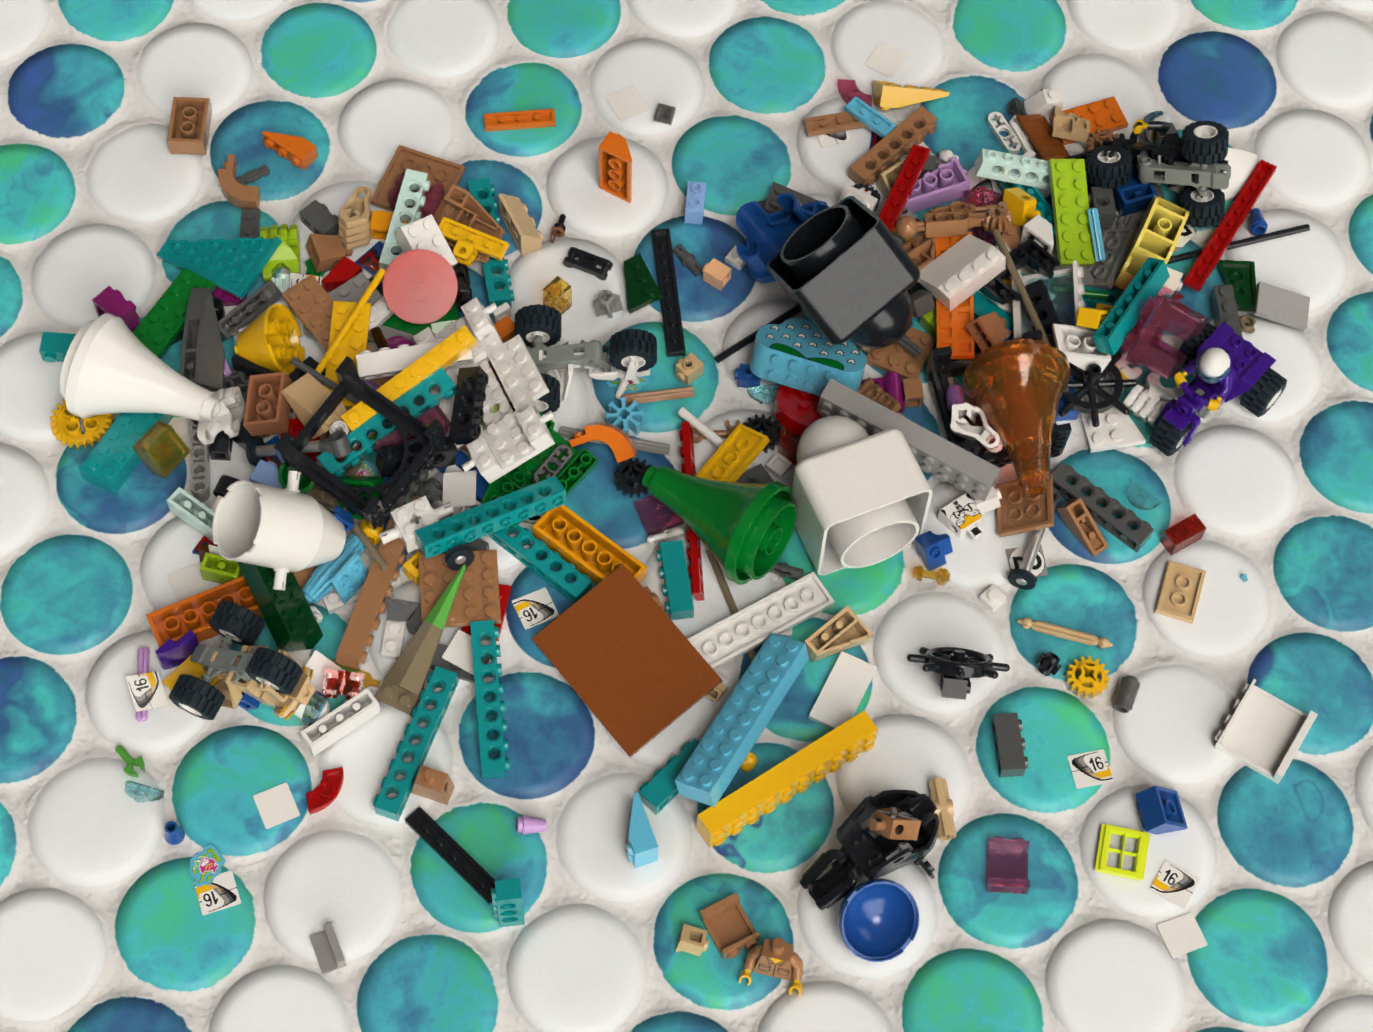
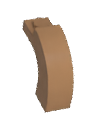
(237, 194)

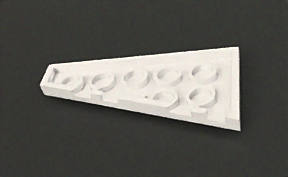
(1114, 429)

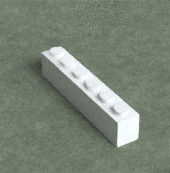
(391, 362)

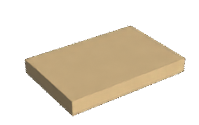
(1180, 592)

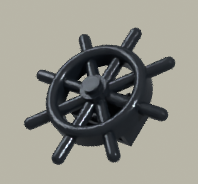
(957, 668)

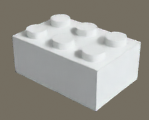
(425, 235)

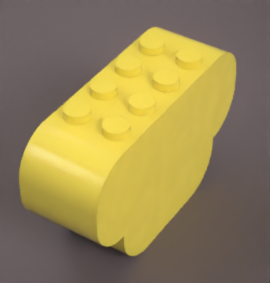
(1154, 238)

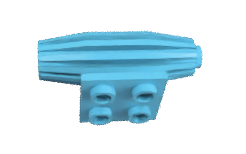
(343, 574)

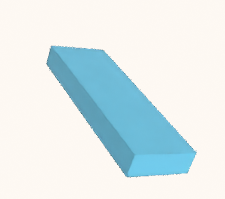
(869, 117)

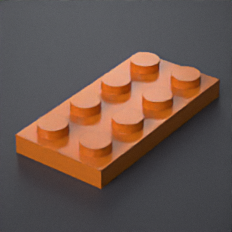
(1101, 115)

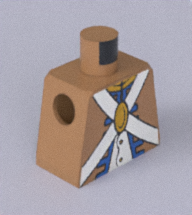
(886, 822)

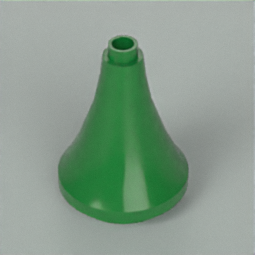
(738, 522)

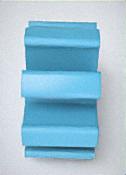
(633, 416)

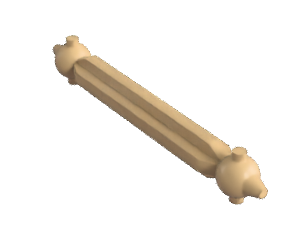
(1065, 633)

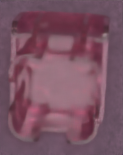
(1158, 315)

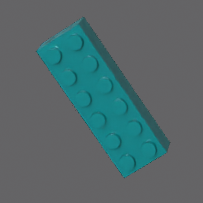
(113, 456)

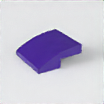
(174, 654)

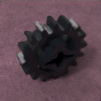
(768, 428)
(626, 481)

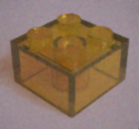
(161, 449)

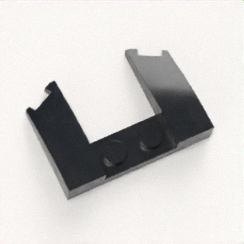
(1027, 253)

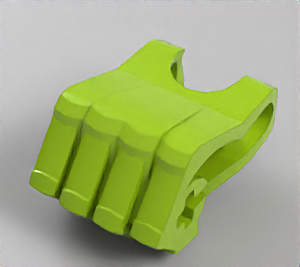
(287, 253)

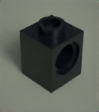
(221, 448)

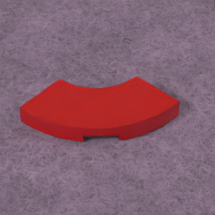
(326, 791)

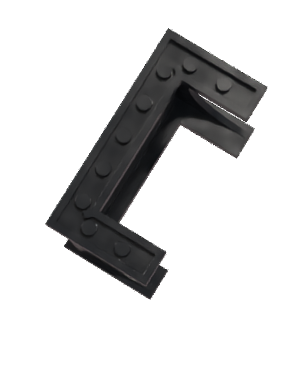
(940, 370)
(374, 510)

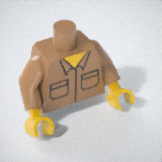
(775, 960)

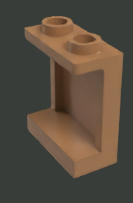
(729, 927)

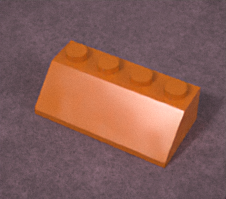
(615, 167)

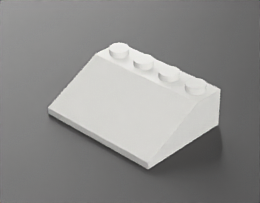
(962, 270)

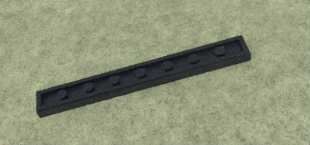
(668, 288)

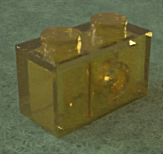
(558, 295)

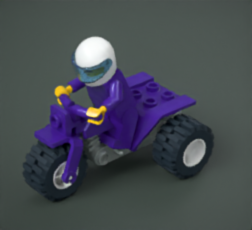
(1224, 369)

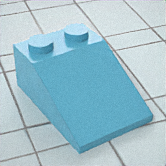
(641, 845)

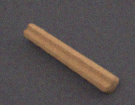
(659, 395)

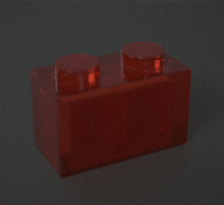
(1183, 534)

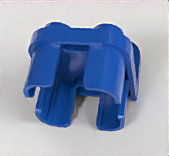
(769, 232)

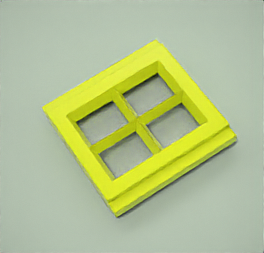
(1122, 852)

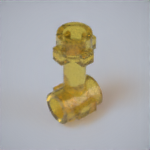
(941, 576)

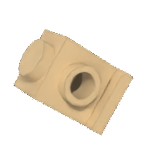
(692, 940)

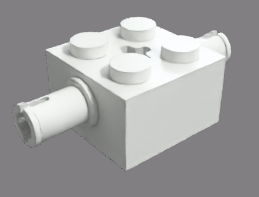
(413, 517)

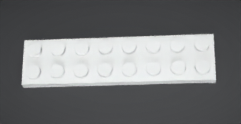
(755, 623)

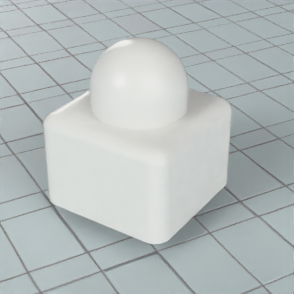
(856, 494)

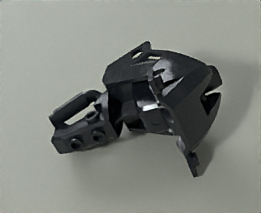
(869, 852)

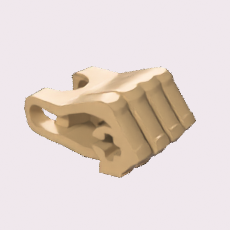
(355, 219)

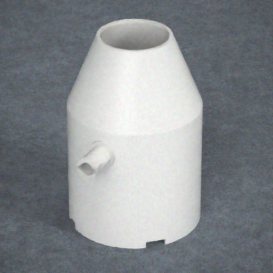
(276, 528)

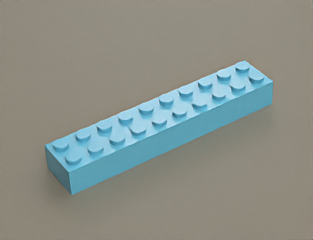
(742, 720)

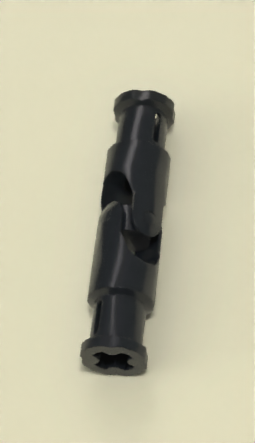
(464, 290)

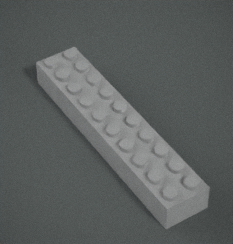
(931, 451)

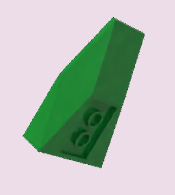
(574, 472)

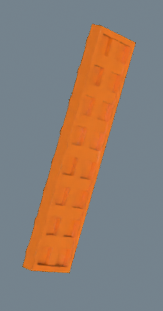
(951, 324)

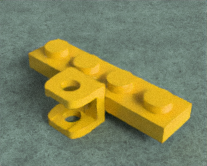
(471, 241)

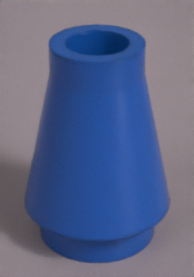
(1257, 222)
(173, 833)

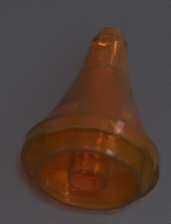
(1020, 394)

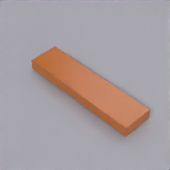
(519, 120)

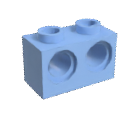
(695, 202)

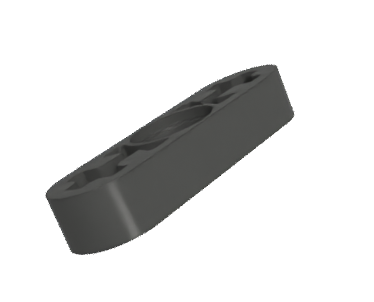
(553, 459)

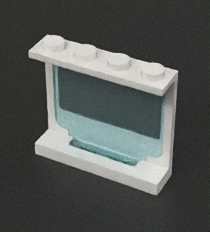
(1065, 292)

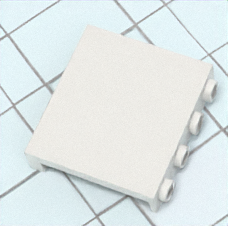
(1264, 732)

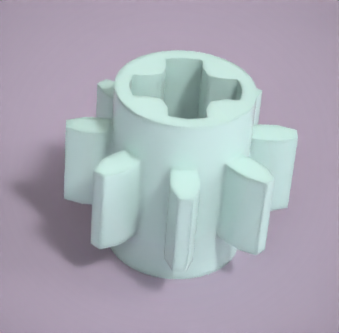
(282, 281)

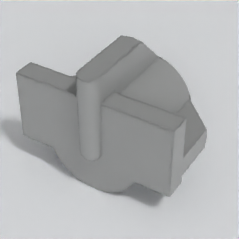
(607, 303)

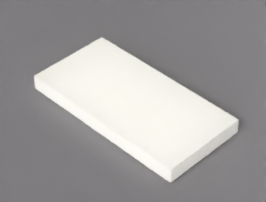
(842, 691)

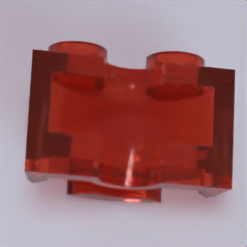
(787, 446)
(342, 683)

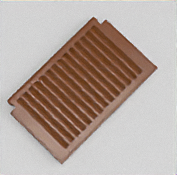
(1040, 134)

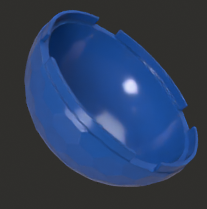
(878, 920)

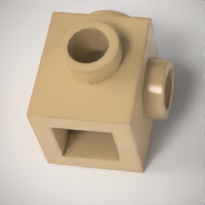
(689, 369)

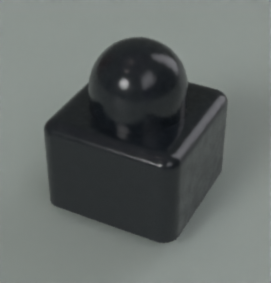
(848, 276)

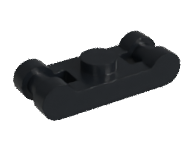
(588, 263)

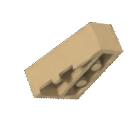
(837, 635)

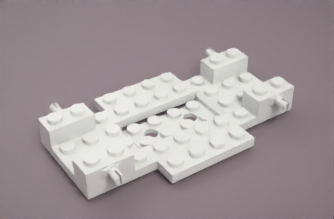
(510, 434)

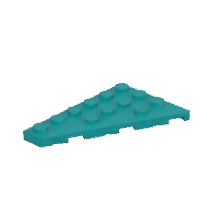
(227, 263)

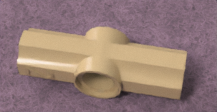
(945, 808)

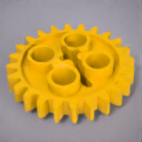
(64, 422)

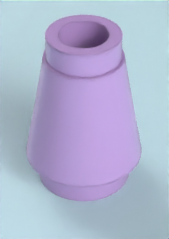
(530, 825)

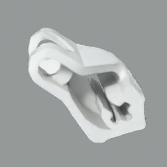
(1150, 398)
(228, 417)
(963, 429)

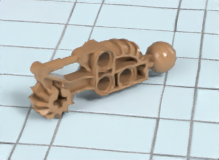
(956, 220)

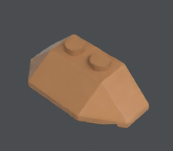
(921, 249)

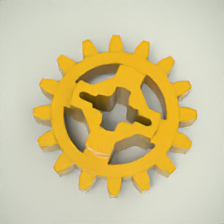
(1087, 677)

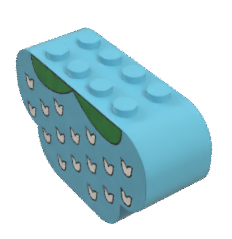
(804, 359)

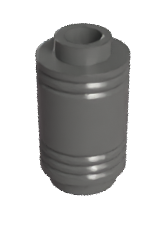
(1126, 694)

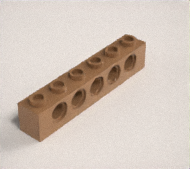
(883, 155)

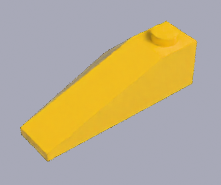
(892, 95)

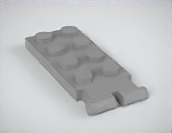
(1116, 246)

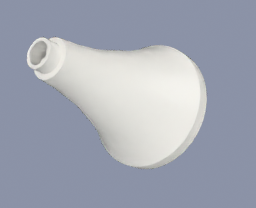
(116, 373)

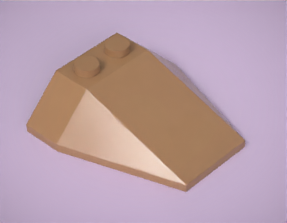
(466, 210)

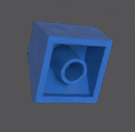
(1160, 810)

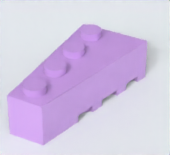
(939, 187)

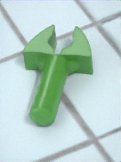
(130, 762)

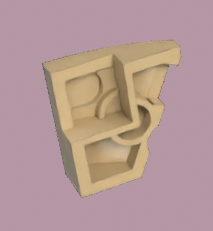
(1069, 126)

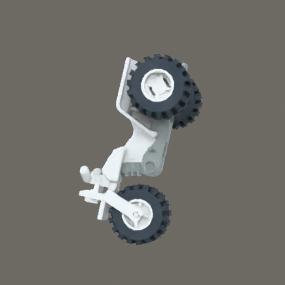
(629, 359)

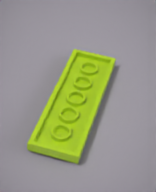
(1070, 211)

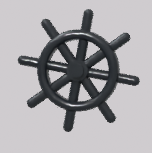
(1091, 384)

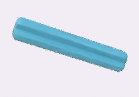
(1096, 235)

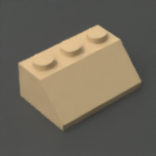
(519, 224)

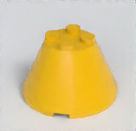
(272, 340)

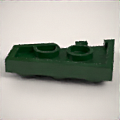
(1242, 278)
(639, 284)

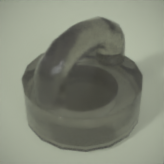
(1016, 107)

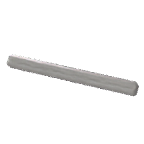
(642, 445)

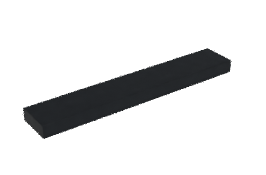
(452, 853)

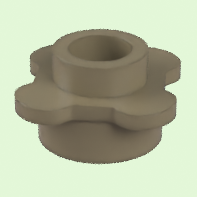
(1250, 321)

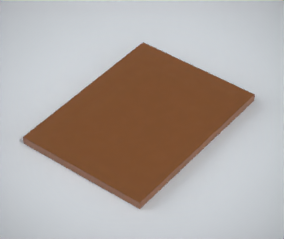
(627, 660)

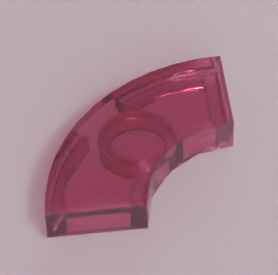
(848, 90)

